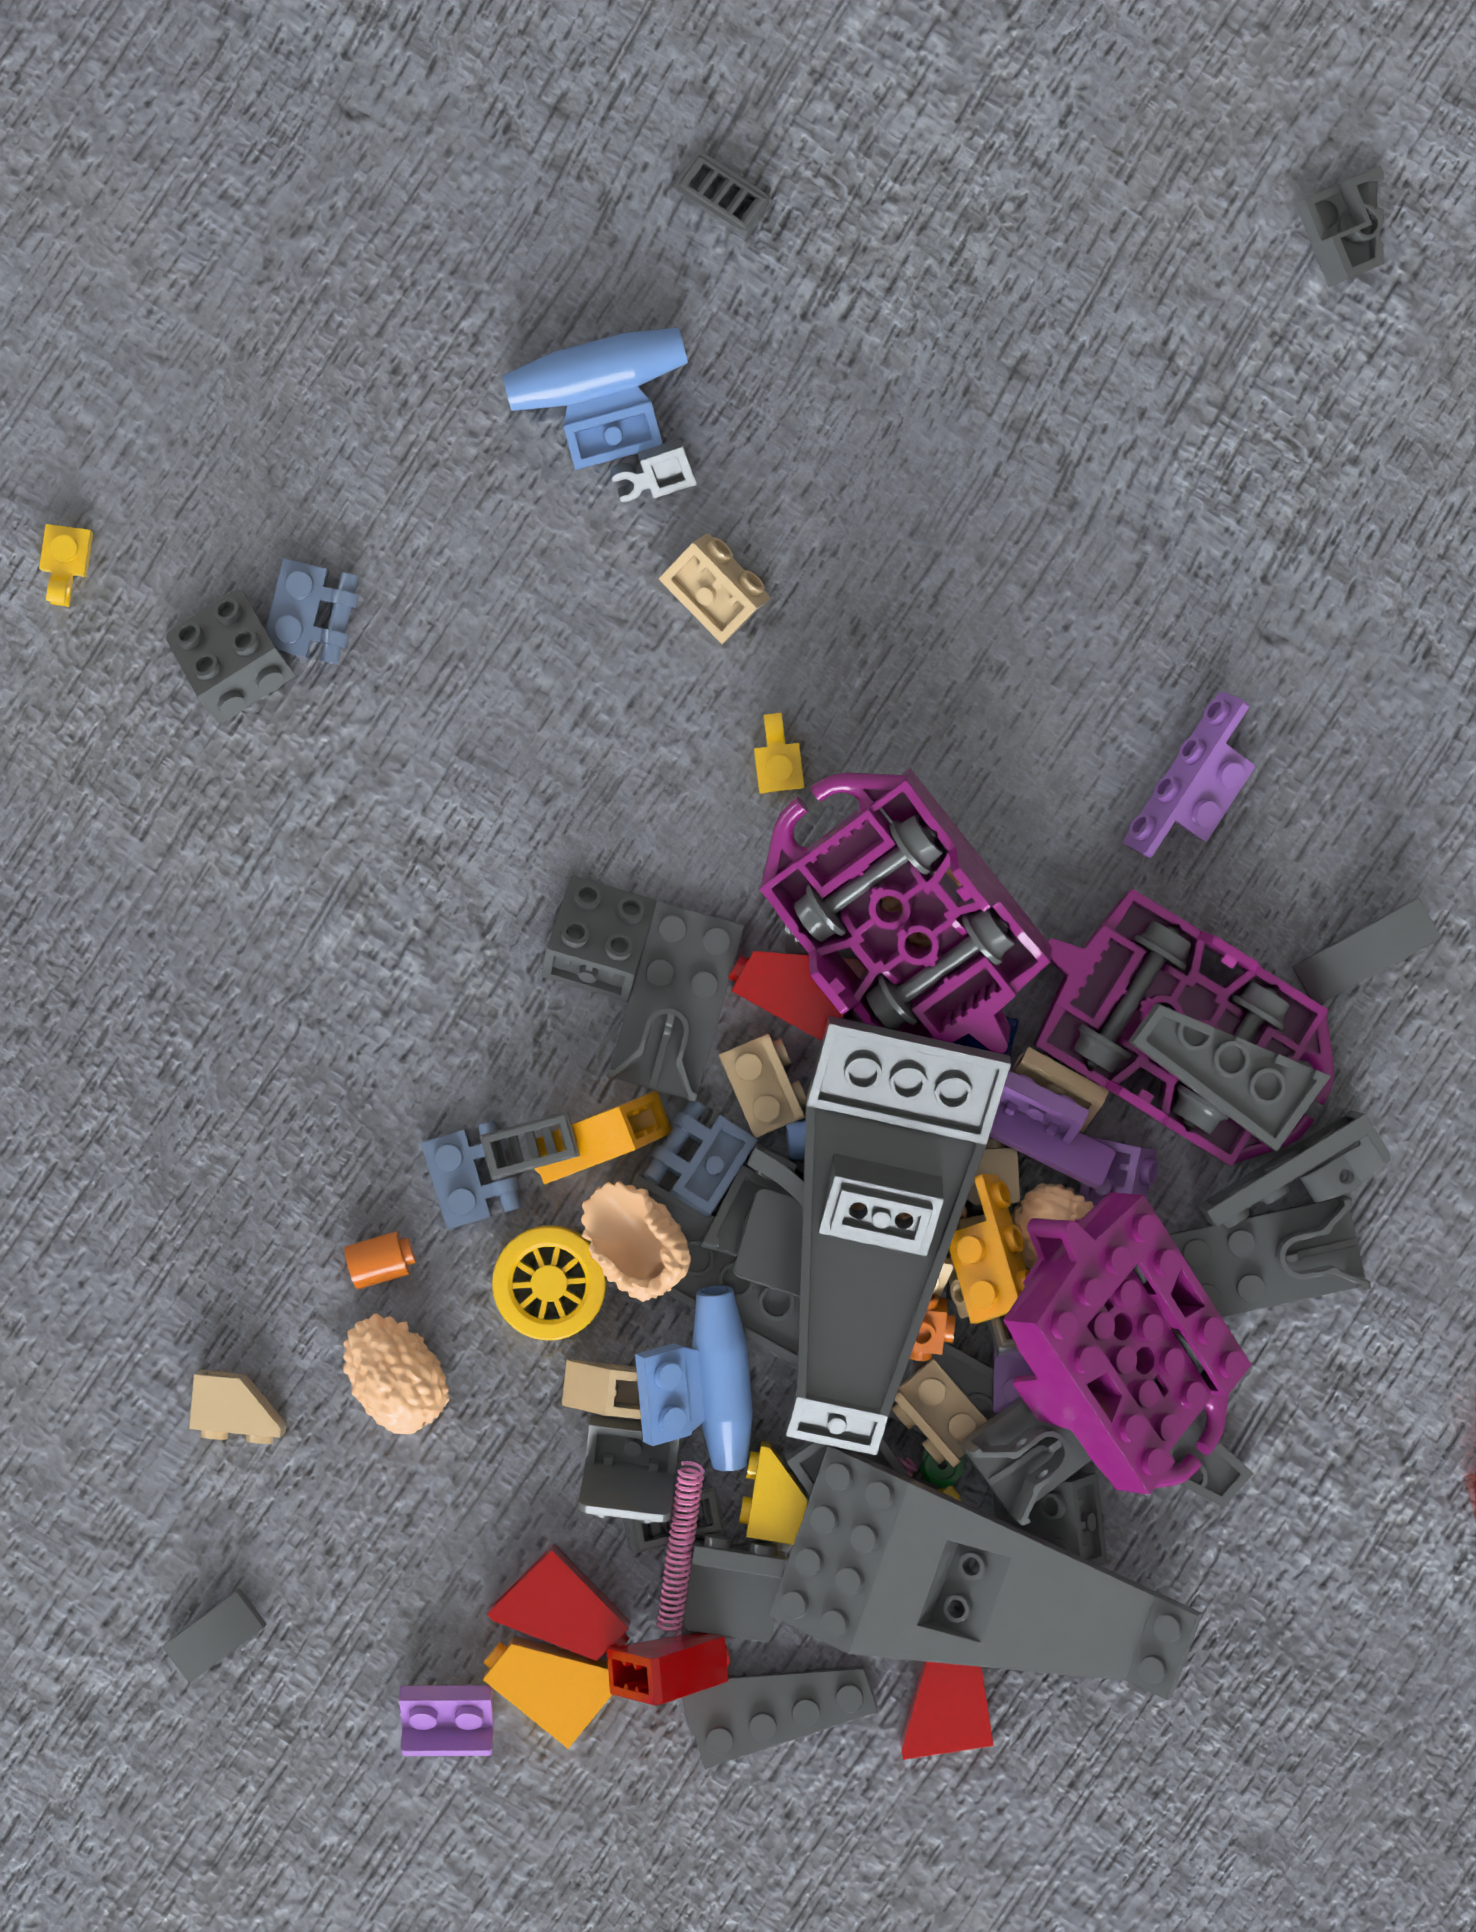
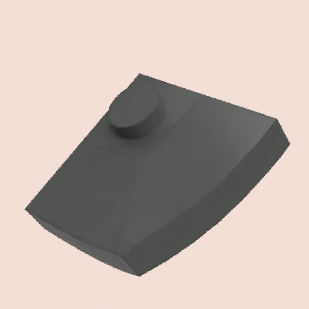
(778, 1169)

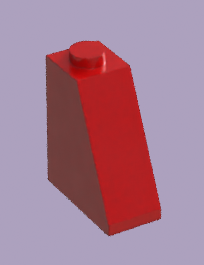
(786, 989)
(562, 1608)
(668, 1667)
(946, 1712)

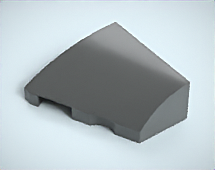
(1345, 226)

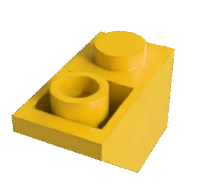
(776, 1500)

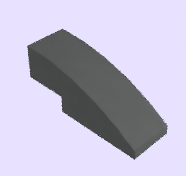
(1367, 951)

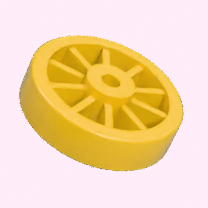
(548, 1282)

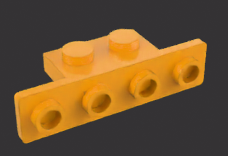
(990, 1255)

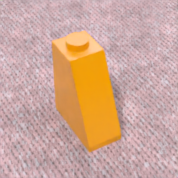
(609, 1135)
(549, 1685)

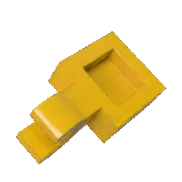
(64, 555)
(778, 763)

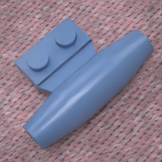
(599, 385)
(702, 1383)

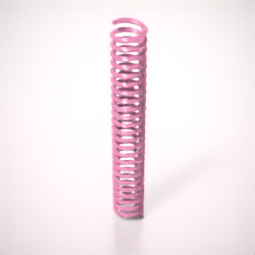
(694, 1487)

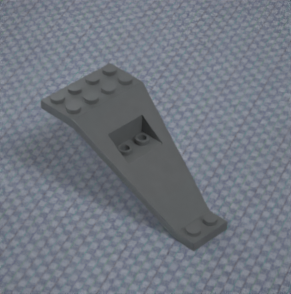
(901, 1131)
(892, 1556)

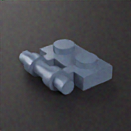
(297, 609)
(713, 1164)
(458, 1179)

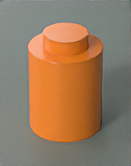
(379, 1259)

